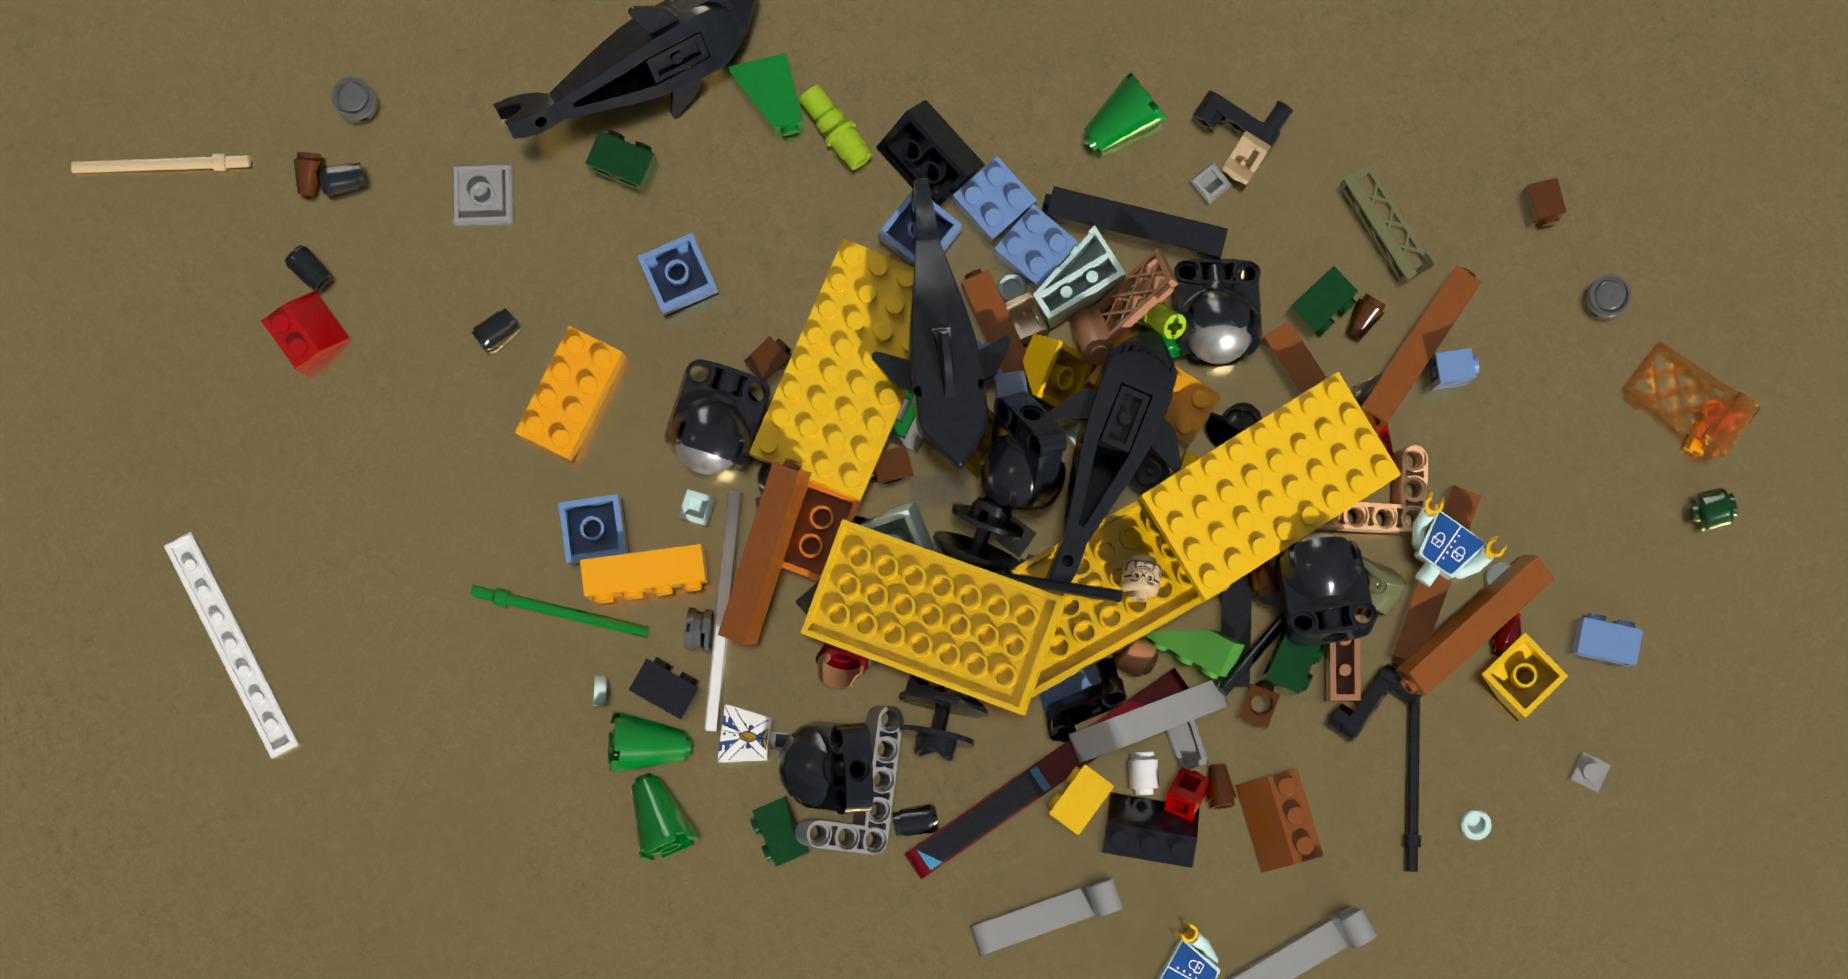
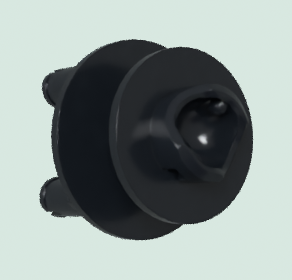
(976, 551)
(943, 701)

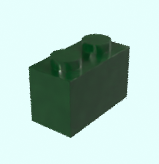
(621, 159)
(1323, 301)
(778, 828)

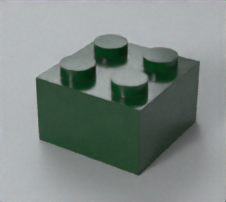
(1290, 665)

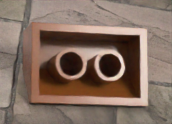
(1279, 820)

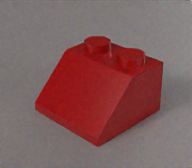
(305, 330)

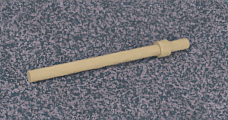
(217, 162)

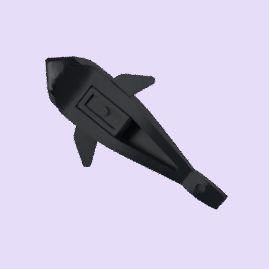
(649, 56)
(944, 359)
(1116, 430)

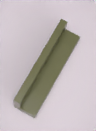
(1381, 227)

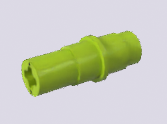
(835, 127)
(1162, 319)

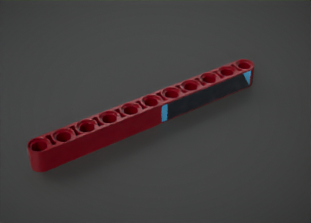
(1022, 789)

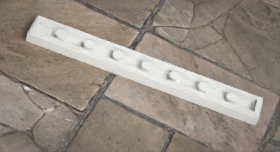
(725, 587)
(231, 645)

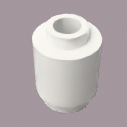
(1143, 772)

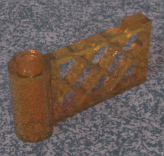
(1722, 425)

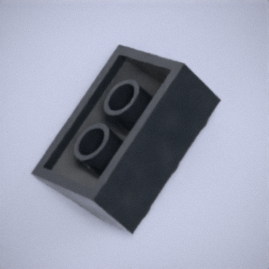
(929, 148)
(1145, 831)

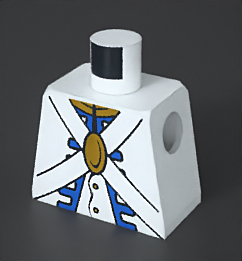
(747, 736)

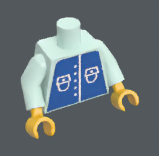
(1448, 546)
(1191, 957)

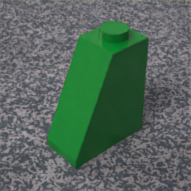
(771, 91)

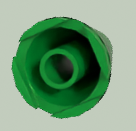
(1123, 115)
(644, 743)
(658, 819)

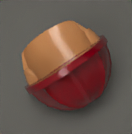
(838, 666)

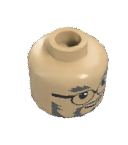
(1141, 577)

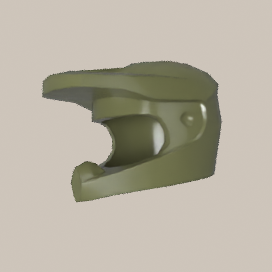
(1385, 586)

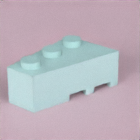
(1080, 280)

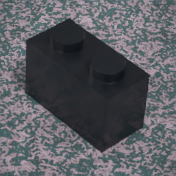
(664, 688)

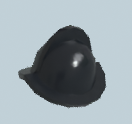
(1231, 422)

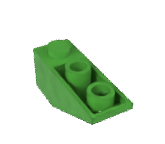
(1206, 648)

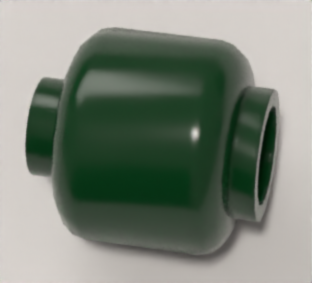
(1714, 509)

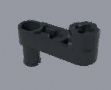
(1217, 108)
(1067, 712)
(1351, 722)

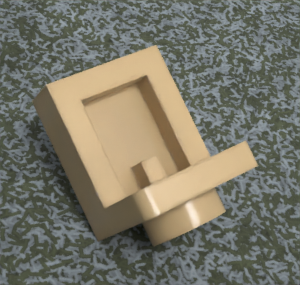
(1245, 158)
(1026, 317)

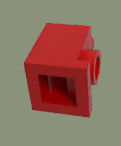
(1186, 793)

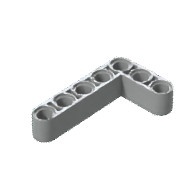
(1147, 720)
(883, 794)
(1047, 915)
(1342, 930)

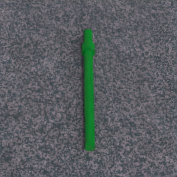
(502, 597)

